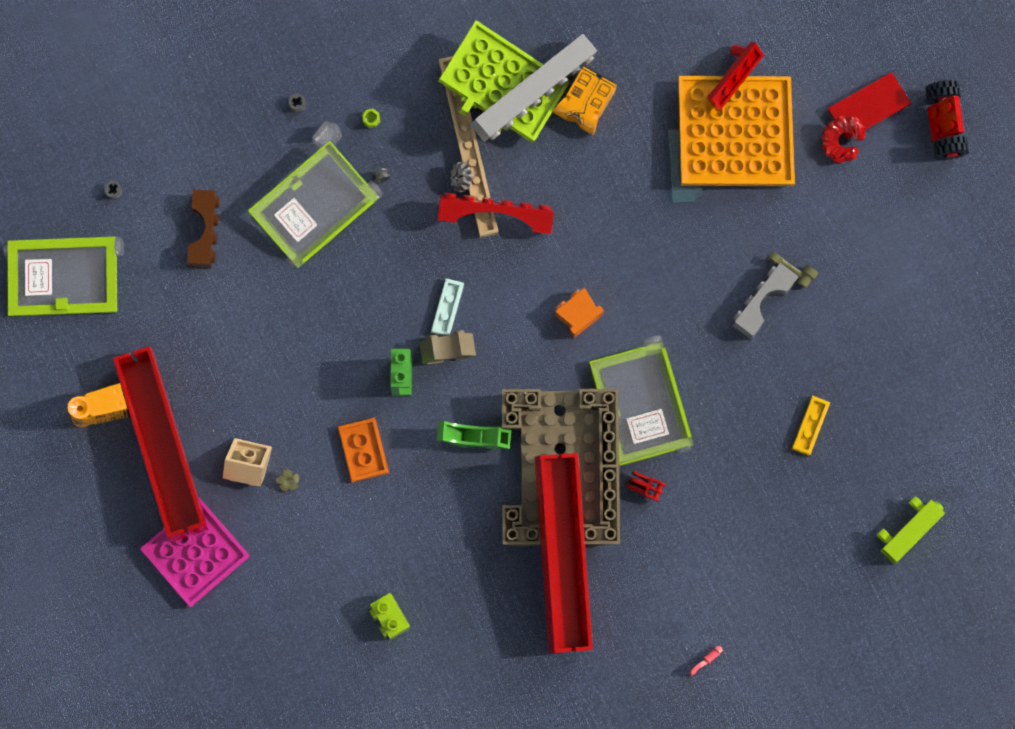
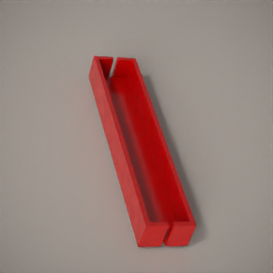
(160, 444)
(563, 553)

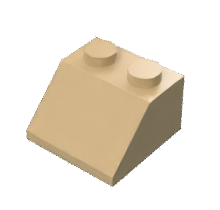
(246, 462)

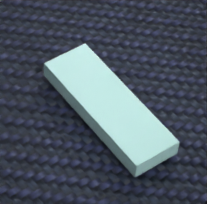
(447, 307)

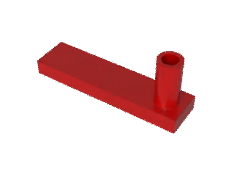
(735, 76)

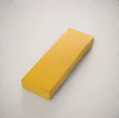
(810, 425)

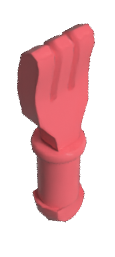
(707, 659)

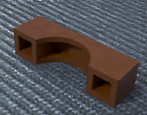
(201, 252)

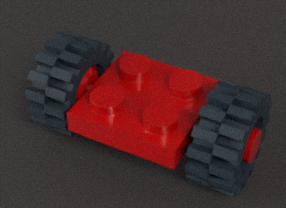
(946, 120)

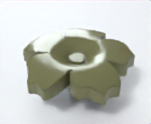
(288, 480)

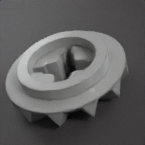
(464, 182)

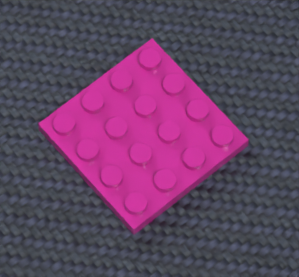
(198, 561)

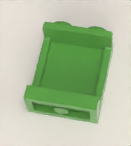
(401, 372)

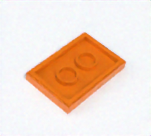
(363, 450)

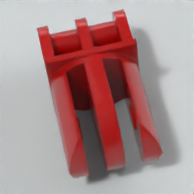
(647, 486)

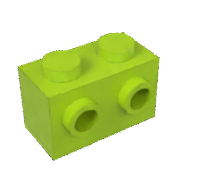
(390, 616)

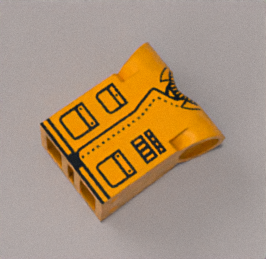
(586, 99)
(98, 407)

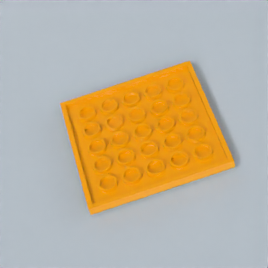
(742, 142)

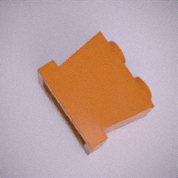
(578, 312)

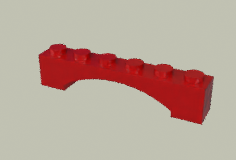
(454, 207)

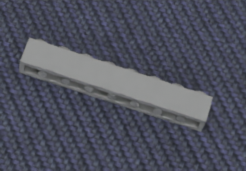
(533, 88)

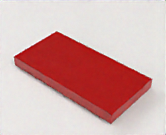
(872, 103)

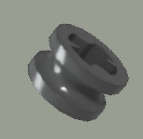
(296, 97)
(381, 175)
(107, 190)

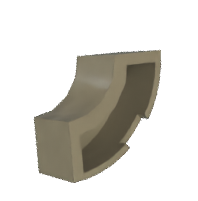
(437, 349)

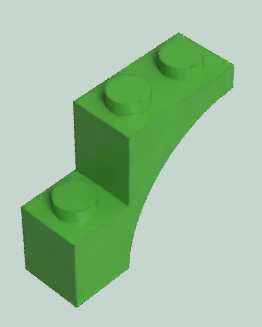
(474, 436)

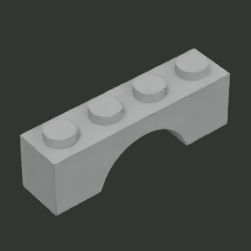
(779, 282)

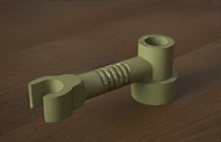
(805, 276)

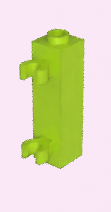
(912, 531)

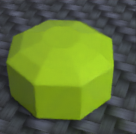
(371, 118)

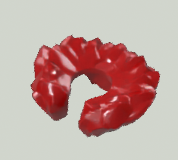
(834, 130)

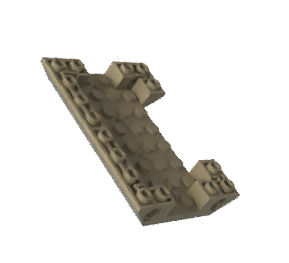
(586, 429)

